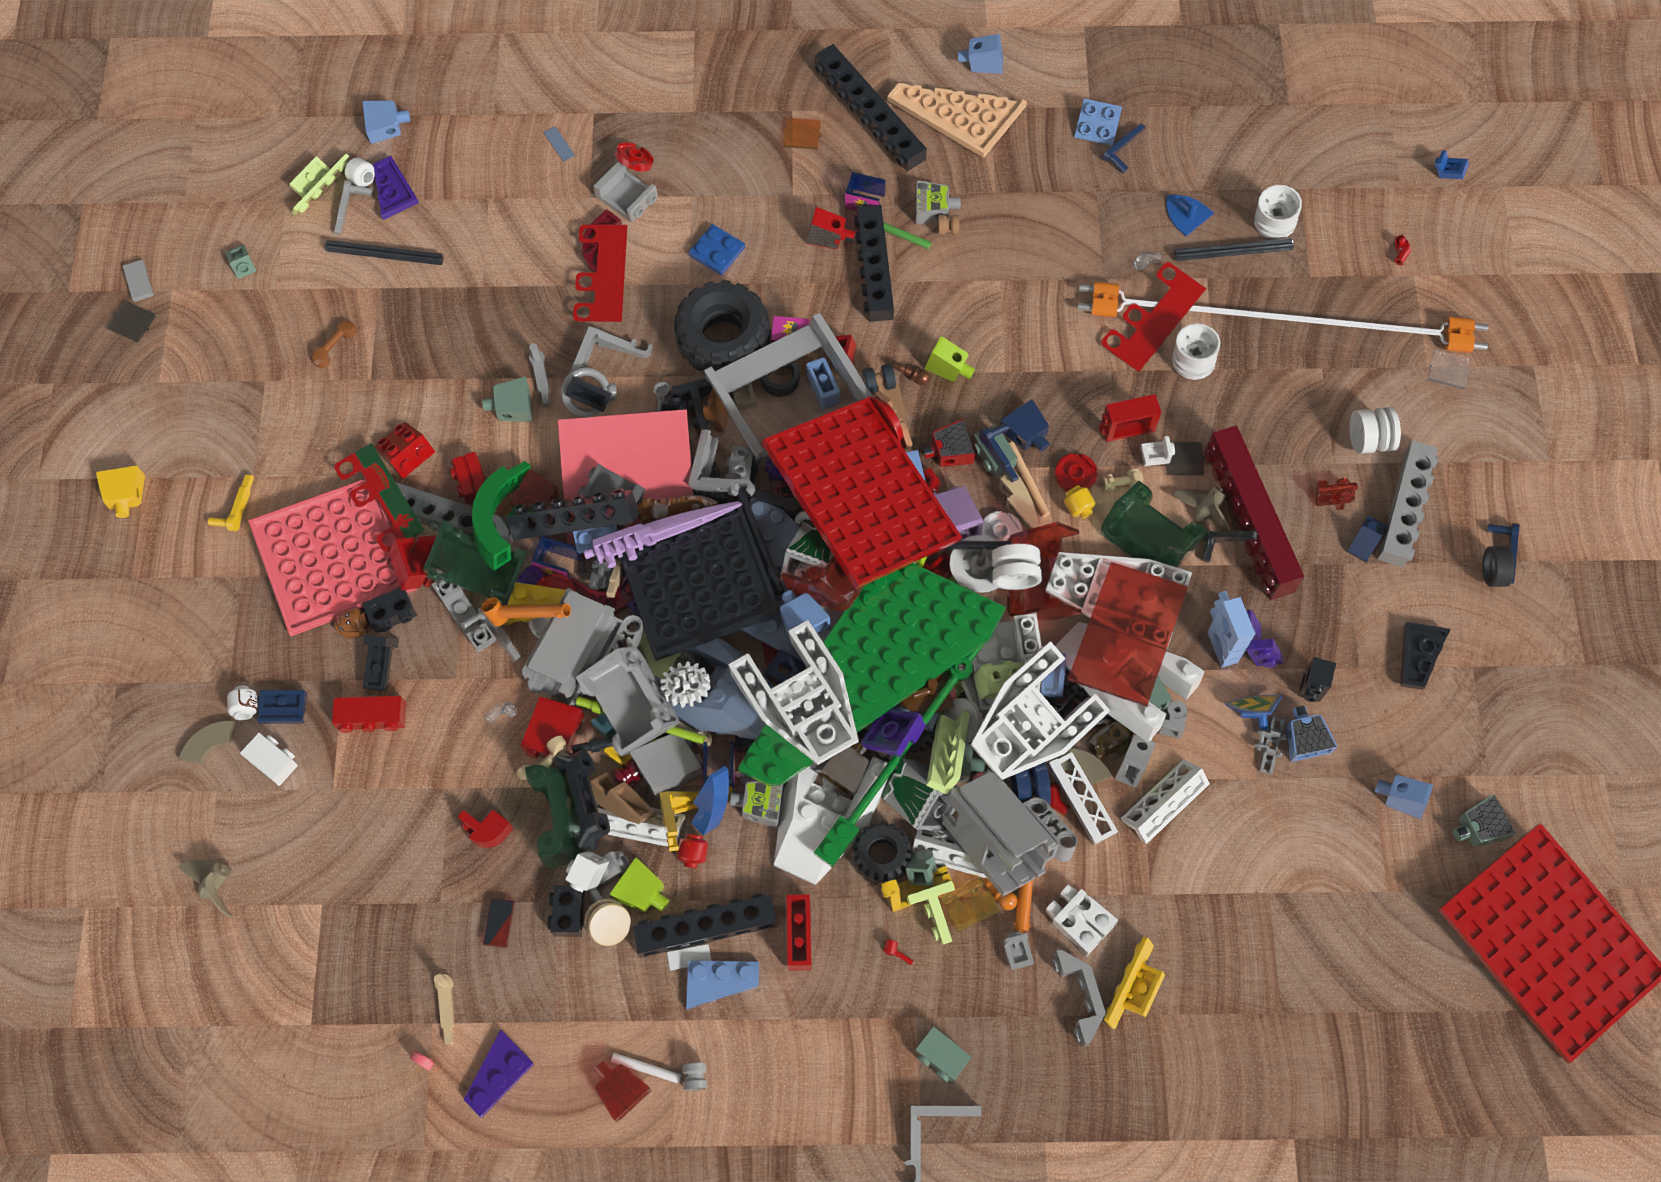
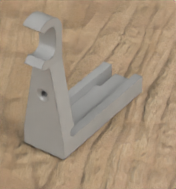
(607, 341)
(702, 466)
(915, 1128)

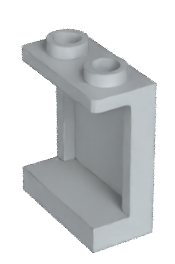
(625, 192)

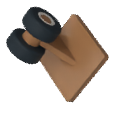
(886, 383)

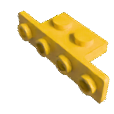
(1137, 987)

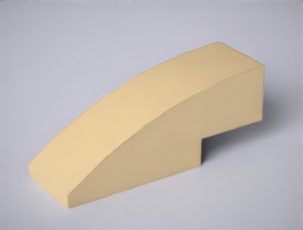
(1019, 502)

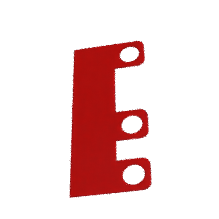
(610, 274)
(1156, 326)

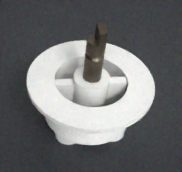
(973, 567)

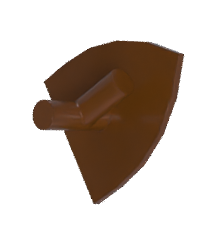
(924, 696)

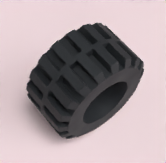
(884, 834)

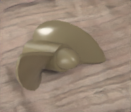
(1206, 504)
(210, 878)

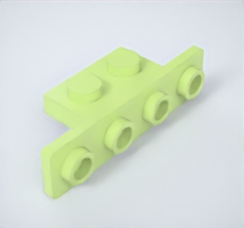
(312, 179)

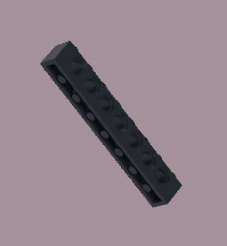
(870, 108)

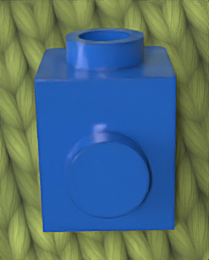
(1451, 167)

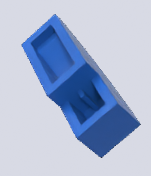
(712, 801)

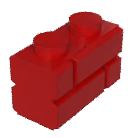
(469, 474)

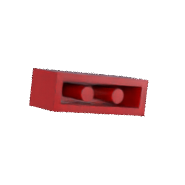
(369, 713)
(799, 932)

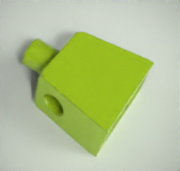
(949, 361)
(640, 889)

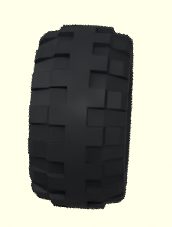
(716, 304)

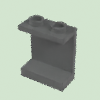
(606, 481)

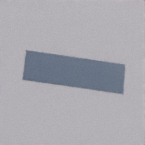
(559, 144)

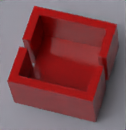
(410, 565)

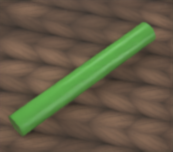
(907, 236)

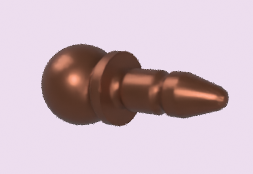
(920, 376)

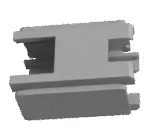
(576, 644)
(1006, 831)

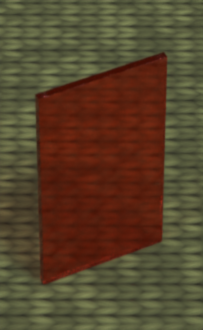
(1128, 634)

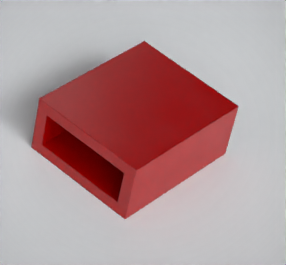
(547, 722)

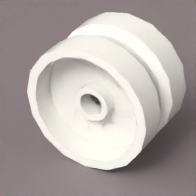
(1016, 566)

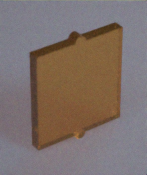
(802, 133)

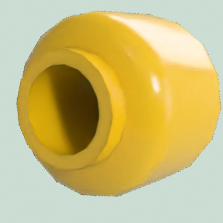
(1079, 502)

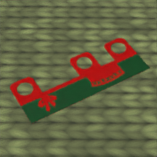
(384, 488)

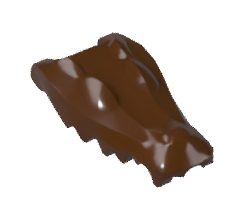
(656, 509)

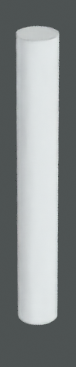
(646, 1068)

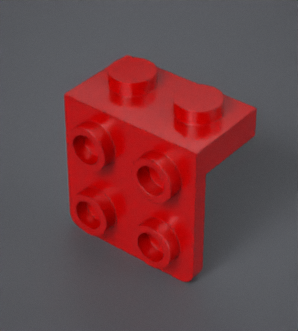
(404, 449)

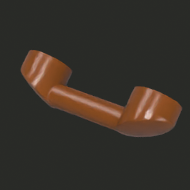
(319, 356)

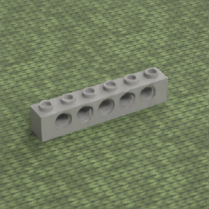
(1391, 550)

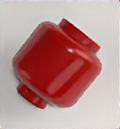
(692, 850)

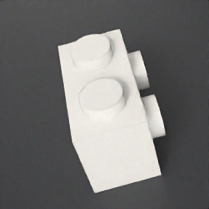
(269, 758)
(586, 871)

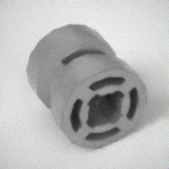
(695, 1079)

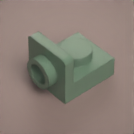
(240, 261)

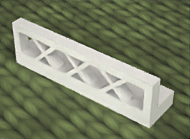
(1075, 801)
(1169, 802)
(649, 831)
(945, 853)

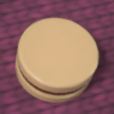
(607, 922)

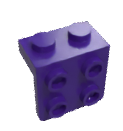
(1264, 651)

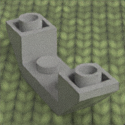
(461, 609)
(1069, 965)

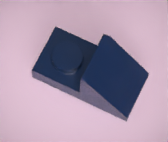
(1367, 538)

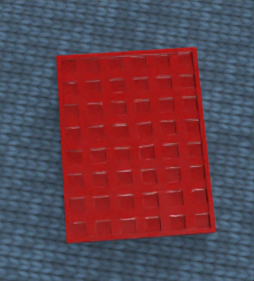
(861, 491)
(1553, 942)

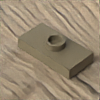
(744, 397)

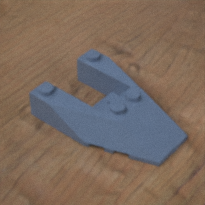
(725, 707)

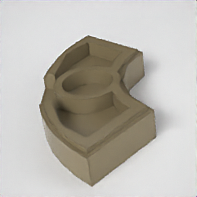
(206, 740)
(1091, 766)

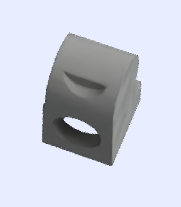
(1174, 720)

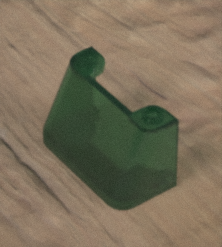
(1147, 532)
(458, 562)
(557, 845)

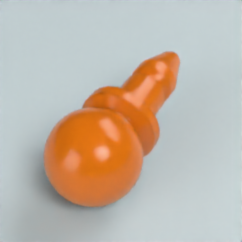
(1006, 902)

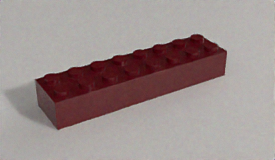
(1254, 512)

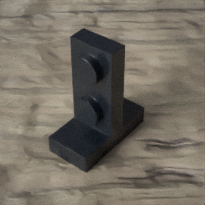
(693, 392)
(378, 662)

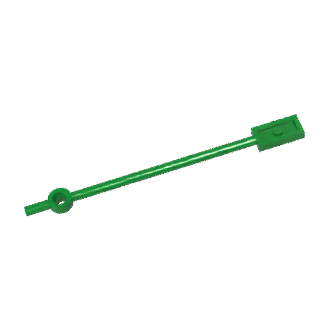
(844, 829)

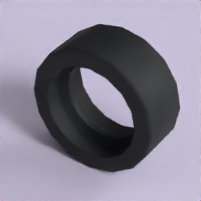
(783, 389)
(1498, 566)

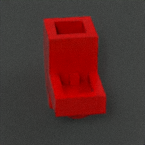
(487, 833)

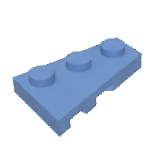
(719, 979)

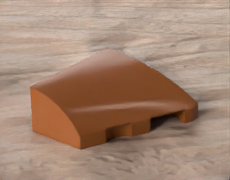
(716, 411)

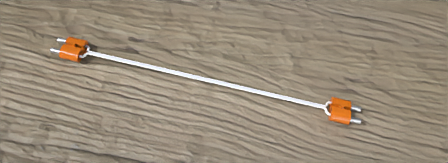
(1458, 329)

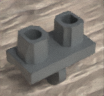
(600, 574)

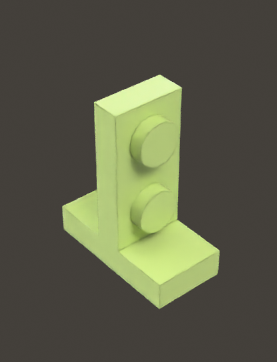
(933, 908)

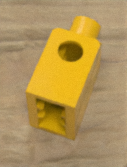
(121, 488)

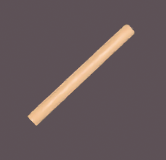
(1030, 482)

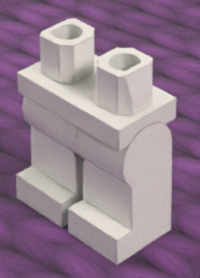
(1081, 919)

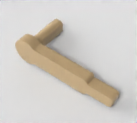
(615, 578)
(444, 985)

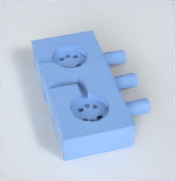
(1230, 629)

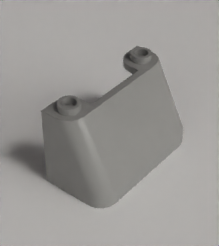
(629, 698)

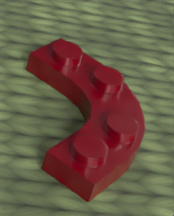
(590, 250)
(619, 602)

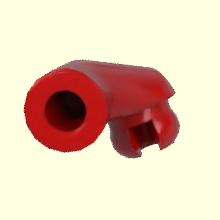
(1403, 249)
(933, 481)
(1056, 803)

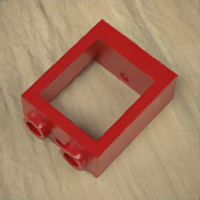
(1130, 418)

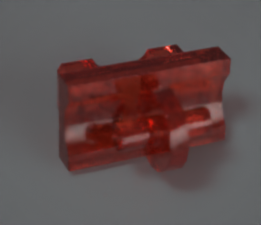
(1336, 494)

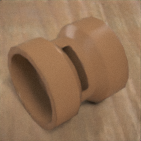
(943, 224)

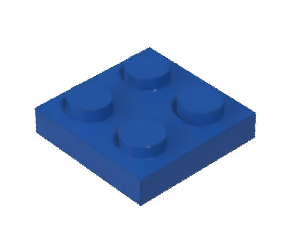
(717, 249)

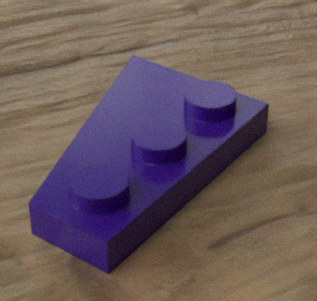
(393, 189)
(498, 1074)

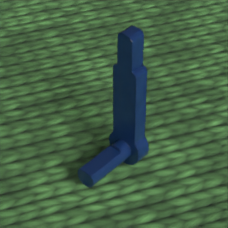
(1111, 155)
(987, 438)
(1513, 531)

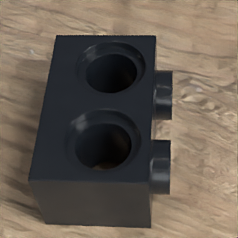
(388, 604)
(1317, 679)
(573, 910)

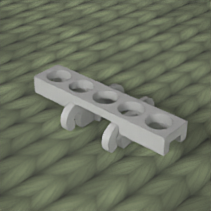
(1274, 733)

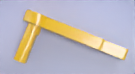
(234, 519)

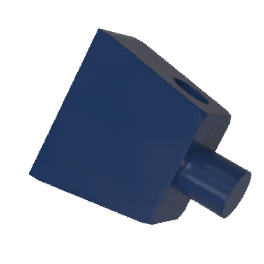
(1027, 427)

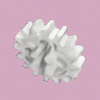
(672, 683)

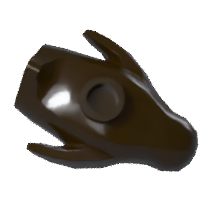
(1109, 738)

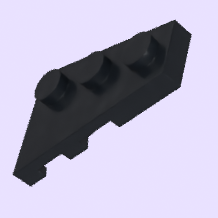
(1420, 651)

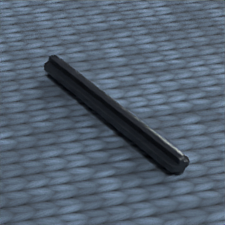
(1233, 249)
(384, 252)

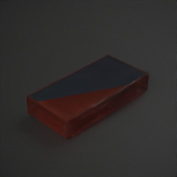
(499, 923)

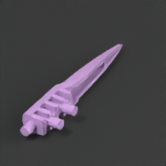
(648, 534)

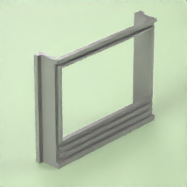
(776, 355)

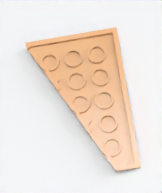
(965, 118)

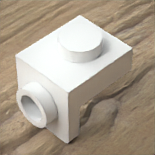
(1157, 452)

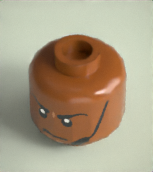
(352, 623)

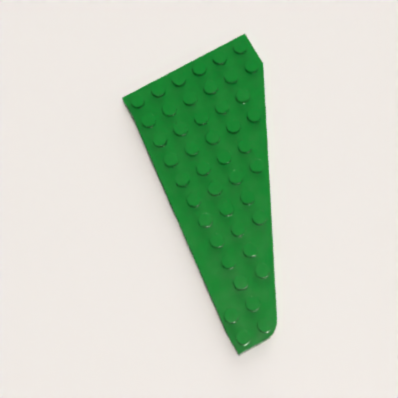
(888, 648)

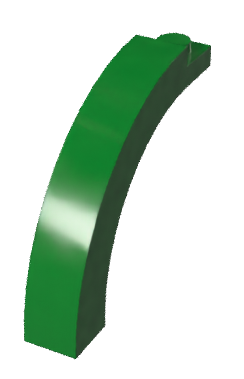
(486, 537)

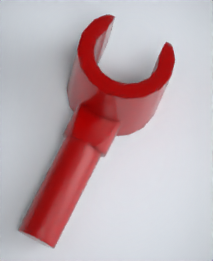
(890, 948)

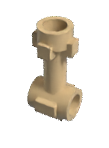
(1132, 477)

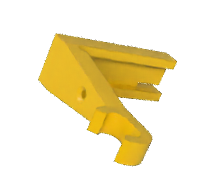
(676, 802)
(896, 892)

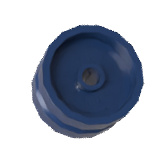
(1032, 784)

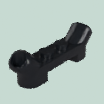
(592, 824)

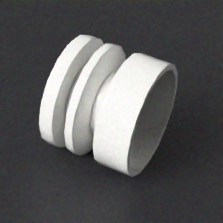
(1277, 212)
(1196, 351)
(1375, 430)

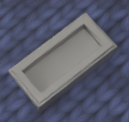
(138, 280)

